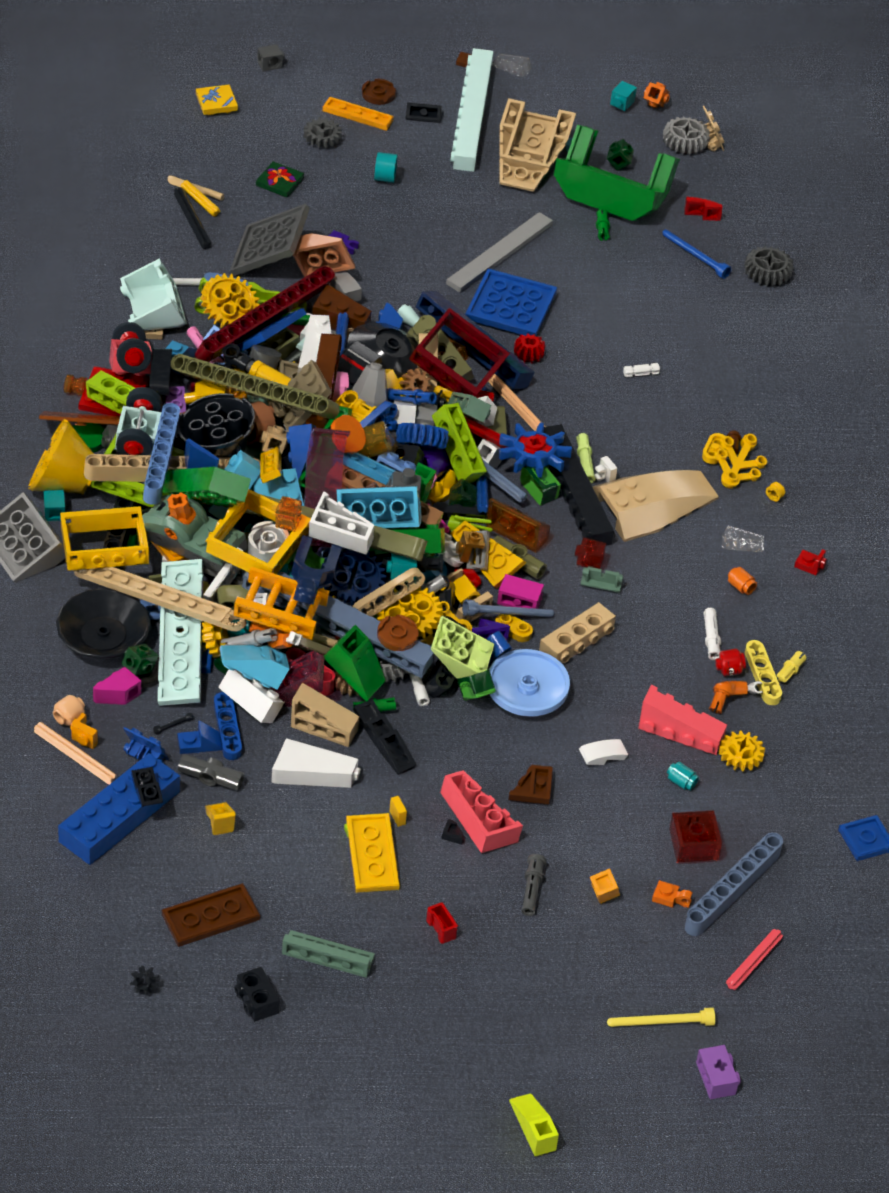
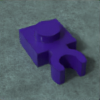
(350, 244)

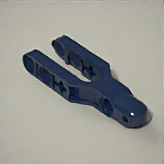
(312, 579)

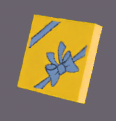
(216, 99)

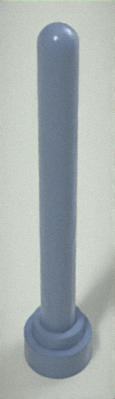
(471, 608)

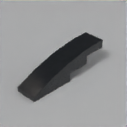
(384, 737)

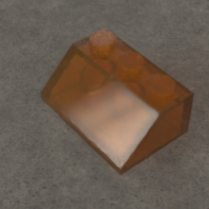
(517, 525)

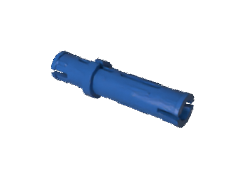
(426, 397)

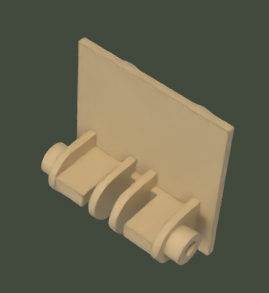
(716, 140)

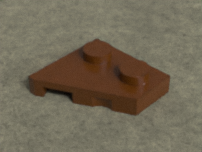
(534, 786)

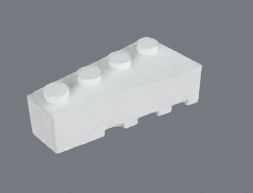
(316, 326)

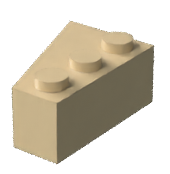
(323, 717)

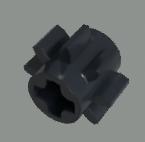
(138, 980)

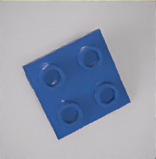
(141, 746)

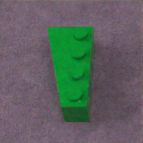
(432, 534)

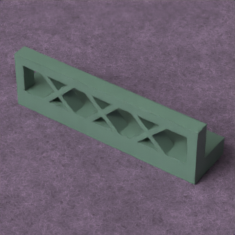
(327, 953)

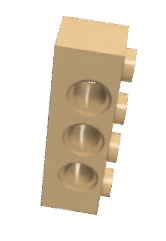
(578, 633)

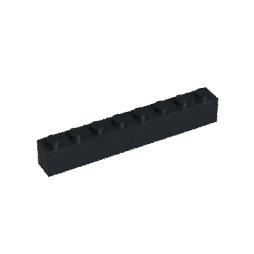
(580, 495)

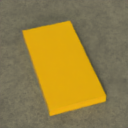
(372, 852)

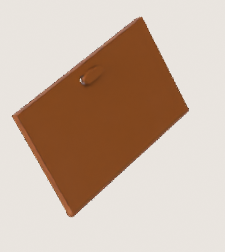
(80, 418)

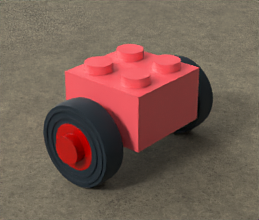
(130, 350)

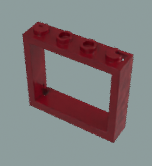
(444, 373)

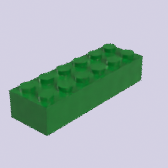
(208, 485)

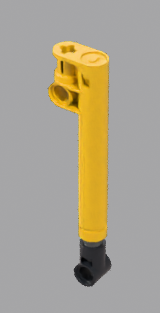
(259, 369)

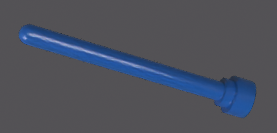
(721, 269)

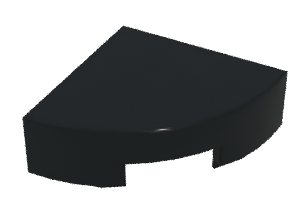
(452, 832)

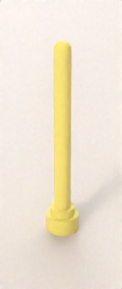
(705, 1017)

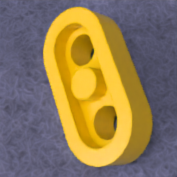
(711, 448)
(519, 629)

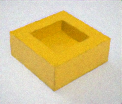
(398, 811)

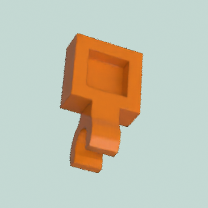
(668, 894)

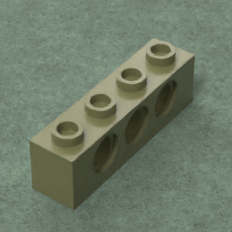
(451, 355)

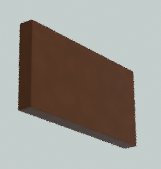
(210, 914)

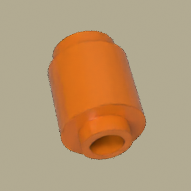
(742, 580)

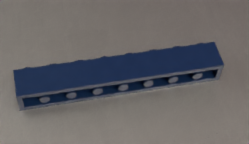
(512, 371)

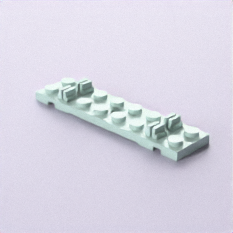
(180, 652)

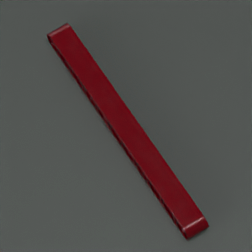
(265, 314)

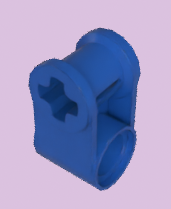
(500, 647)

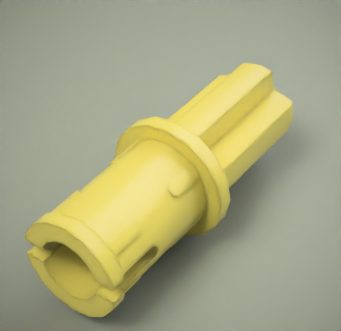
(791, 667)

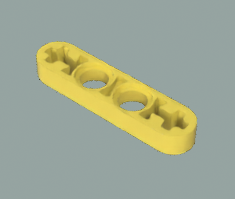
(763, 672)

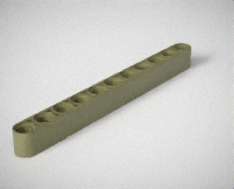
(255, 386)
(384, 539)

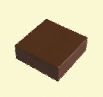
(462, 59)

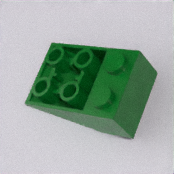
(356, 662)

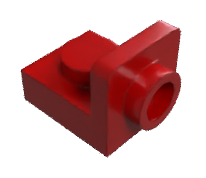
(811, 562)

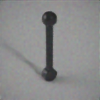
(158, 729)

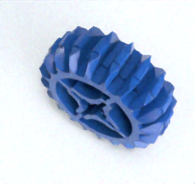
(422, 435)

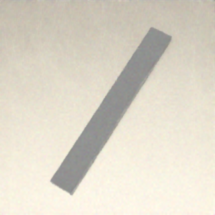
(499, 252)

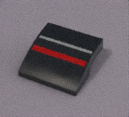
(355, 359)

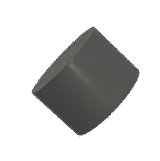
(266, 355)

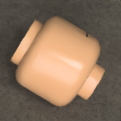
(68, 709)

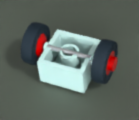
(138, 422)

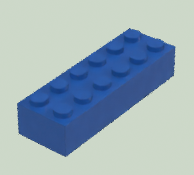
(114, 812)

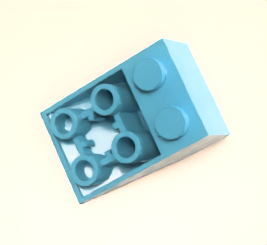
(256, 662)

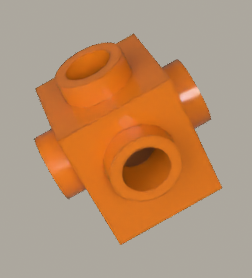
(652, 91)

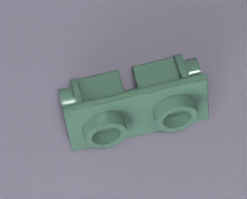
(594, 578)

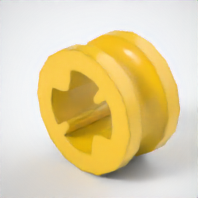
(775, 491)

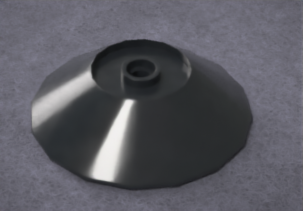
(389, 342)
(102, 623)

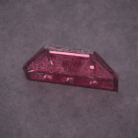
(306, 670)

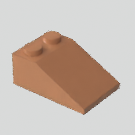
(321, 250)

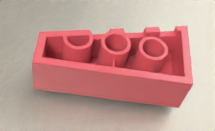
(680, 722)
(478, 813)

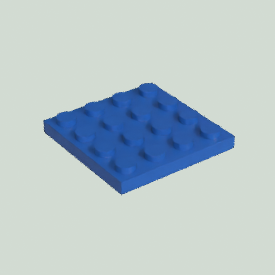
(511, 303)

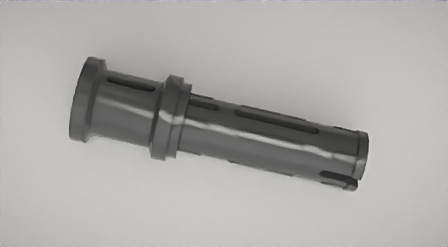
(534, 877)

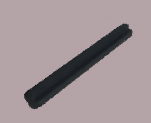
(192, 218)

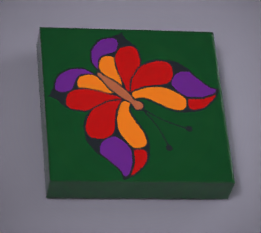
(279, 179)

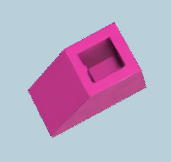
(117, 688)

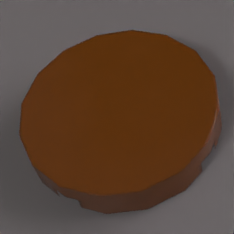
(378, 91)

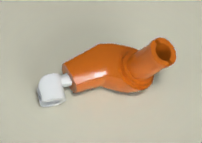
(284, 639)
(729, 688)

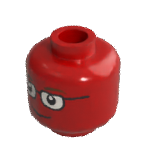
(730, 662)

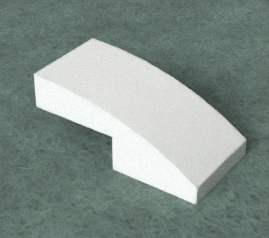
(599, 752)

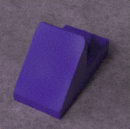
(488, 627)

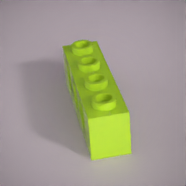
(108, 391)
(461, 445)

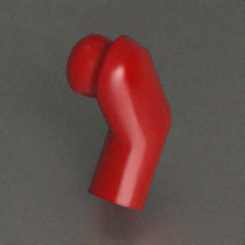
(472, 576)

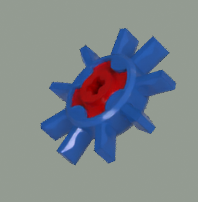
(534, 449)

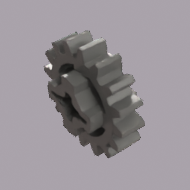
(322, 132)

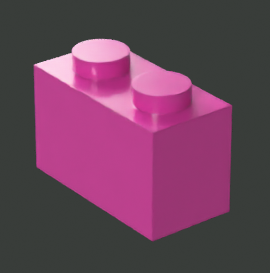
(519, 592)

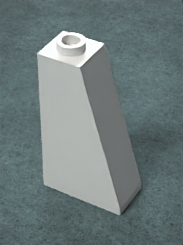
(313, 766)

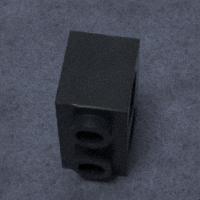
(260, 999)

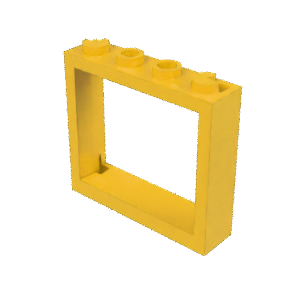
(104, 520)
(240, 559)

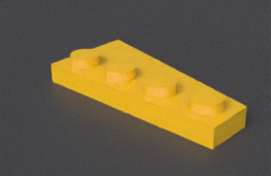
(500, 559)

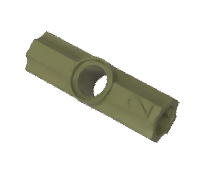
(533, 566)

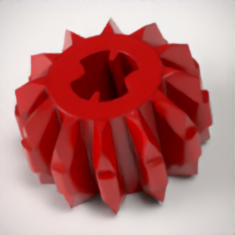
(529, 348)

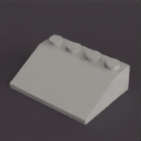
(27, 540)

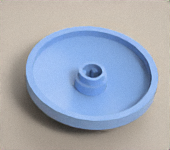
(529, 682)

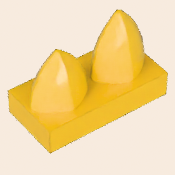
(441, 489)

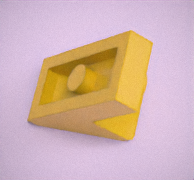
(221, 817)

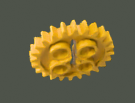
(227, 299)
(420, 607)

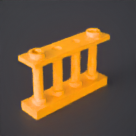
(273, 617)

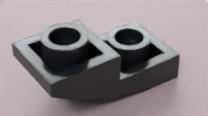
(146, 786)

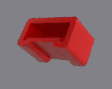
(443, 922)

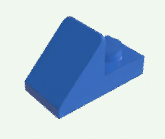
(203, 740)

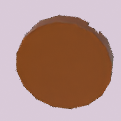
(397, 633)

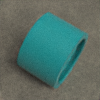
(386, 167)

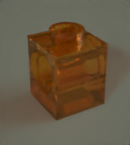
(288, 513)

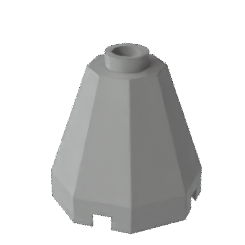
(372, 385)

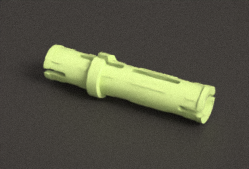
(584, 452)

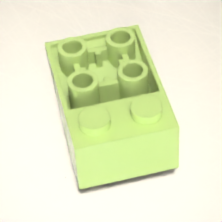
(461, 649)

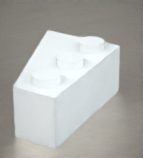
(339, 526)

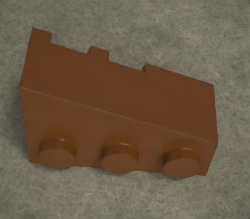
(333, 302)

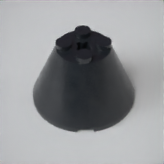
(218, 424)

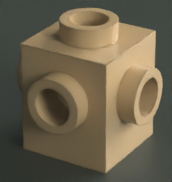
(278, 434)

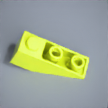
(535, 1124)

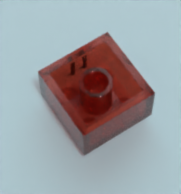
(695, 836)

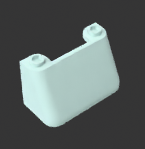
(153, 298)

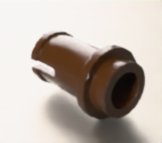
(735, 435)

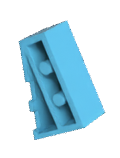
(242, 465)

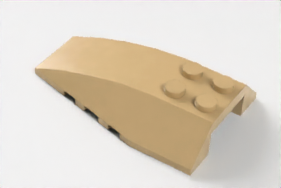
(530, 144)
(654, 500)

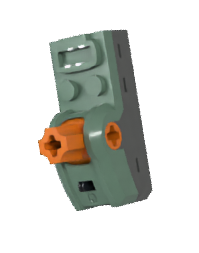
(184, 526)

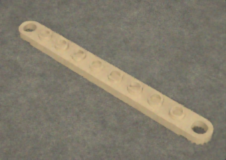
(163, 596)

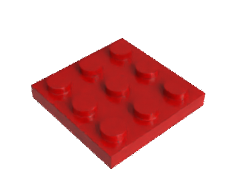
(90, 405)

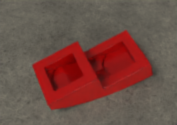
(707, 209)

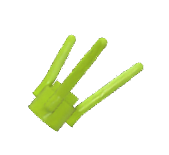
(456, 520)

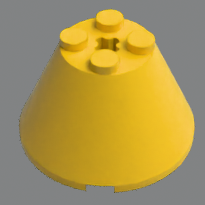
(63, 463)

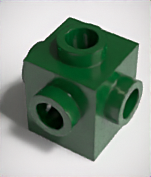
(620, 154)
(140, 659)

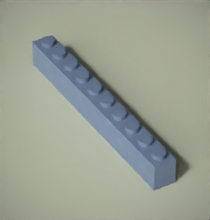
(340, 618)

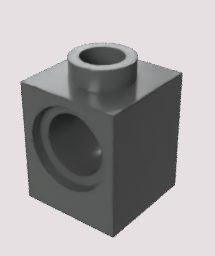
(270, 57)

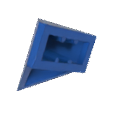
(198, 457)

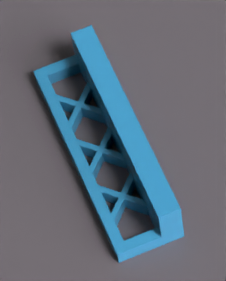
(368, 467)

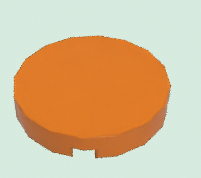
(357, 437)

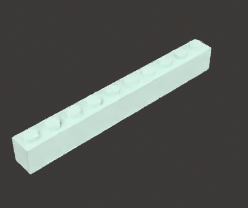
(473, 103)

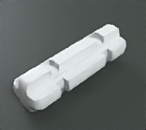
(641, 370)

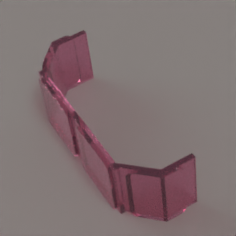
(324, 468)

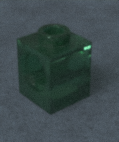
(463, 494)

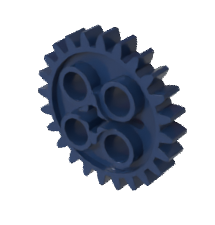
(367, 580)

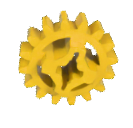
(212, 637)
(741, 751)

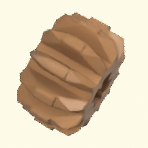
(413, 377)

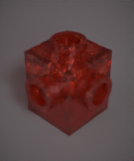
(590, 553)

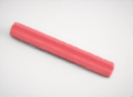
(754, 959)

